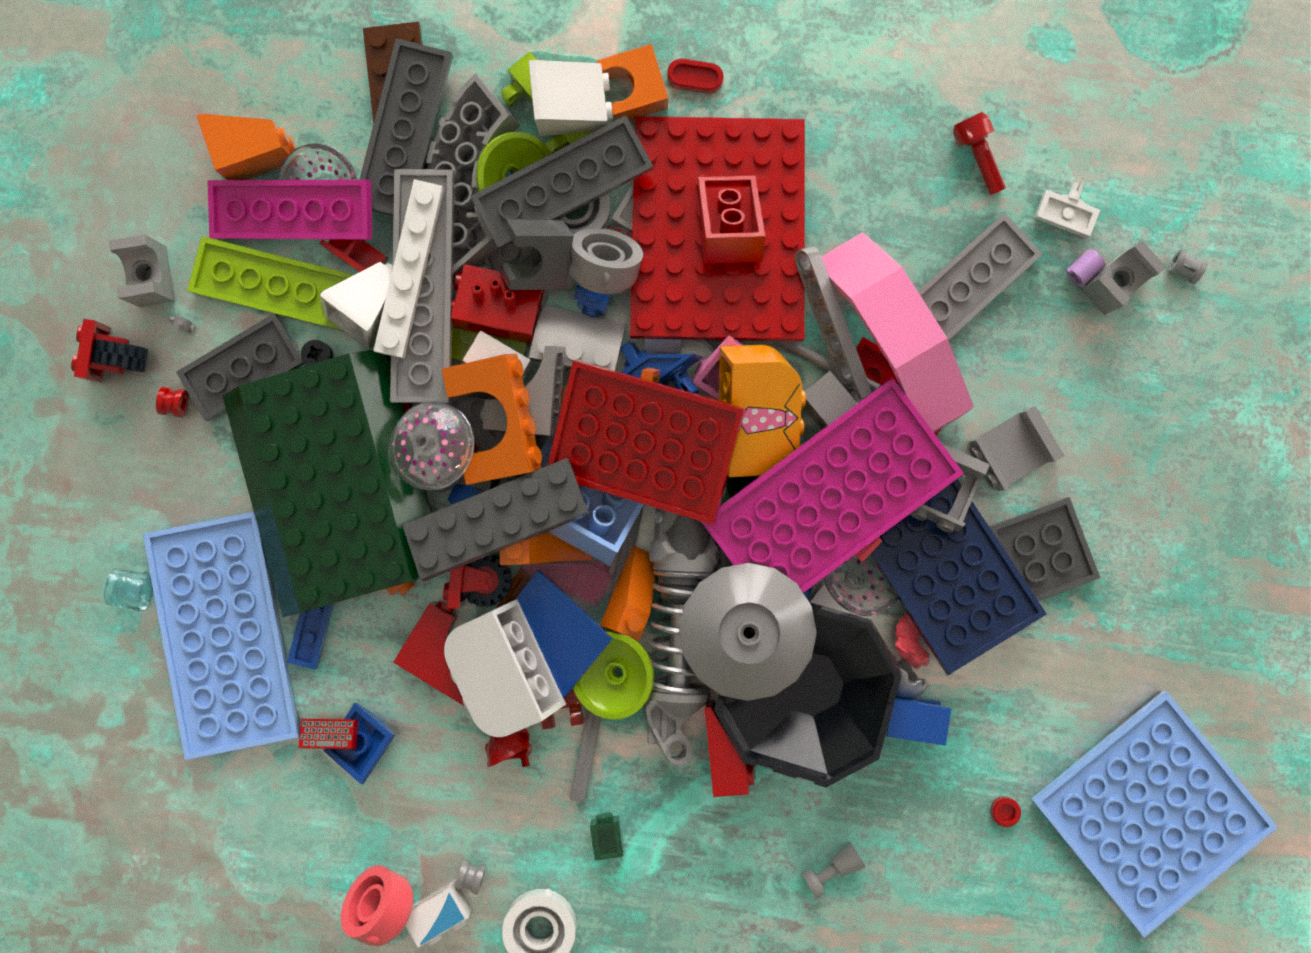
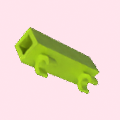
(520, 76)

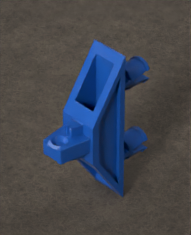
(672, 366)

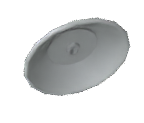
(741, 599)

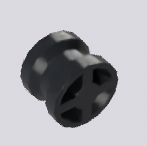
(317, 345)

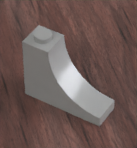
(544, 395)

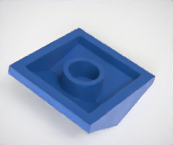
(372, 741)

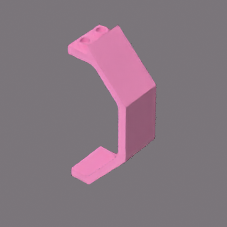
(901, 329)

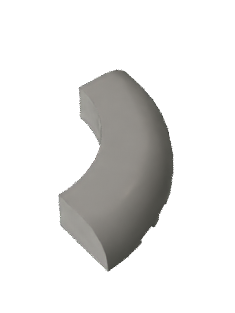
(463, 134)

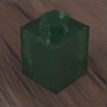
(606, 836)

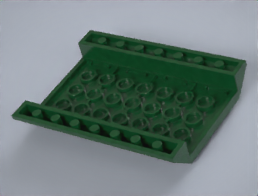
(325, 479)

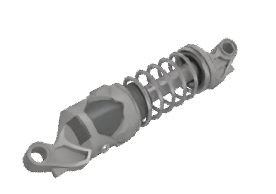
(682, 557)

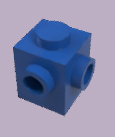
(592, 303)

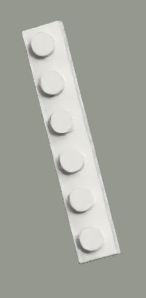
(409, 269)

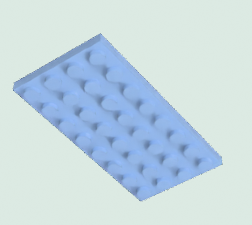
(221, 636)

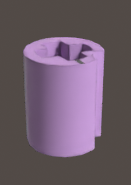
(1086, 268)

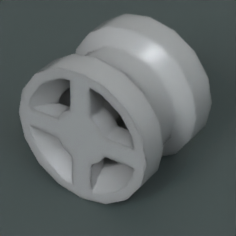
(470, 876)

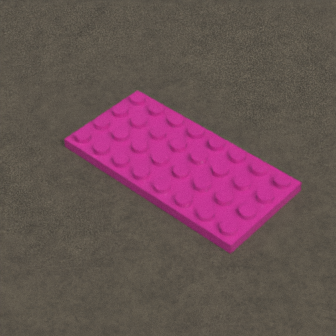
(837, 490)

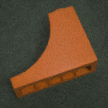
(541, 550)

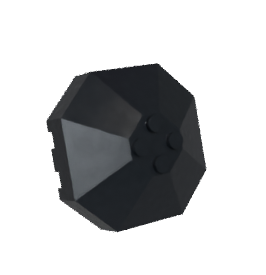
(831, 715)

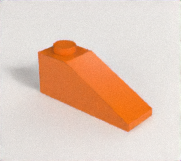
(632, 596)

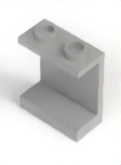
(1016, 448)

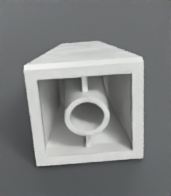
(359, 303)

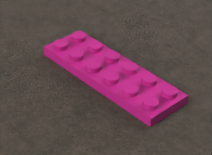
(290, 209)

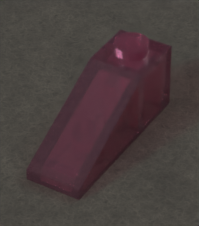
(578, 578)

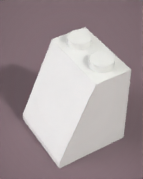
(569, 96)

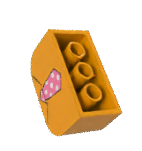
(773, 400)

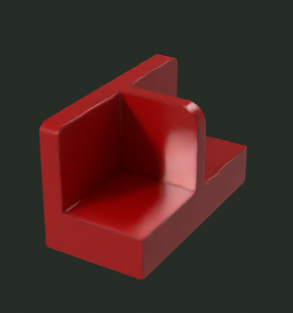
(354, 253)

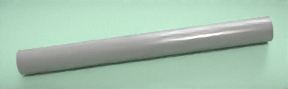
(815, 358)

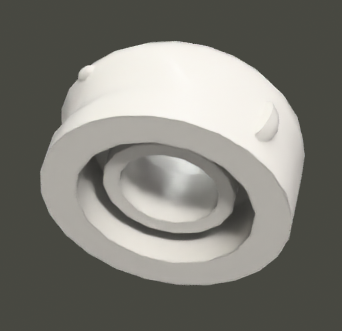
(539, 903)

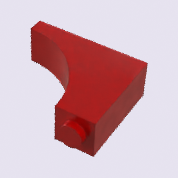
(424, 649)

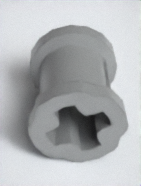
(1194, 274)

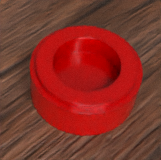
(1005, 811)

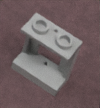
(974, 471)

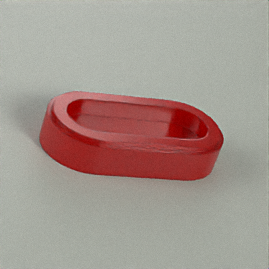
(695, 76)

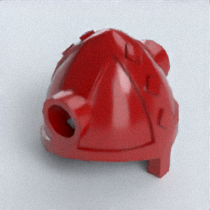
(509, 747)

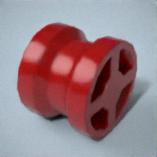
(172, 402)

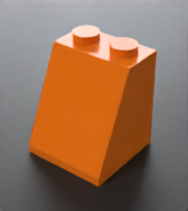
(244, 145)

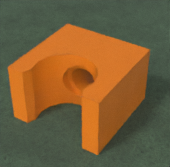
(643, 73)

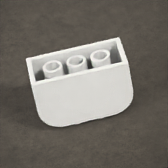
(501, 672)

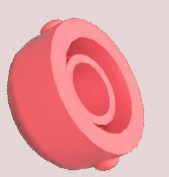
(377, 906)

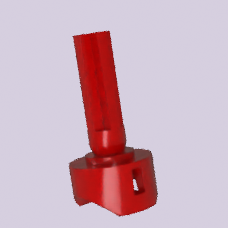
(973, 132)

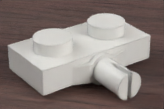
(1068, 211)

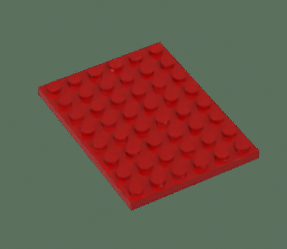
(674, 288)

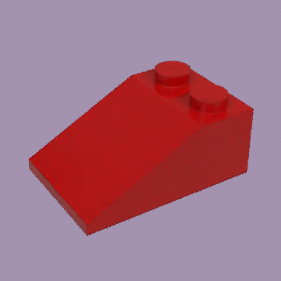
(730, 219)
(728, 771)

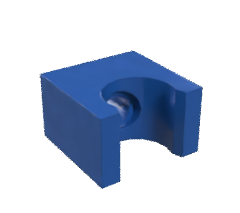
(919, 720)

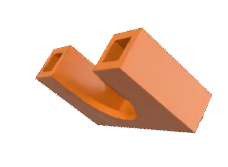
(502, 379)

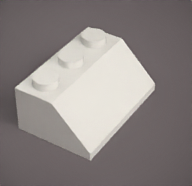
(584, 337)

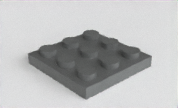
(1048, 548)

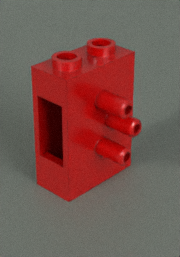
(490, 307)

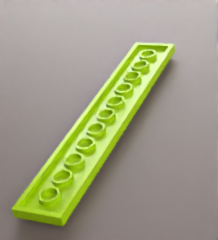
(283, 287)

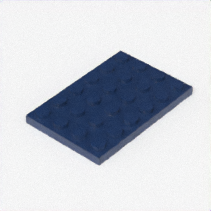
(955, 584)

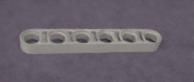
(832, 329)

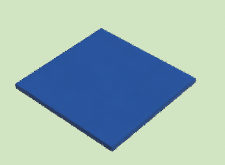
(562, 630)

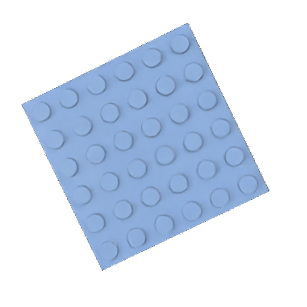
(1154, 813)

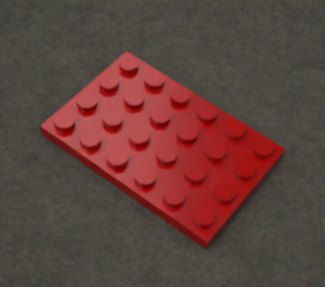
(646, 440)

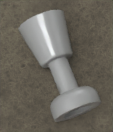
(844, 863)

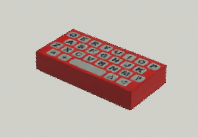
(328, 734)

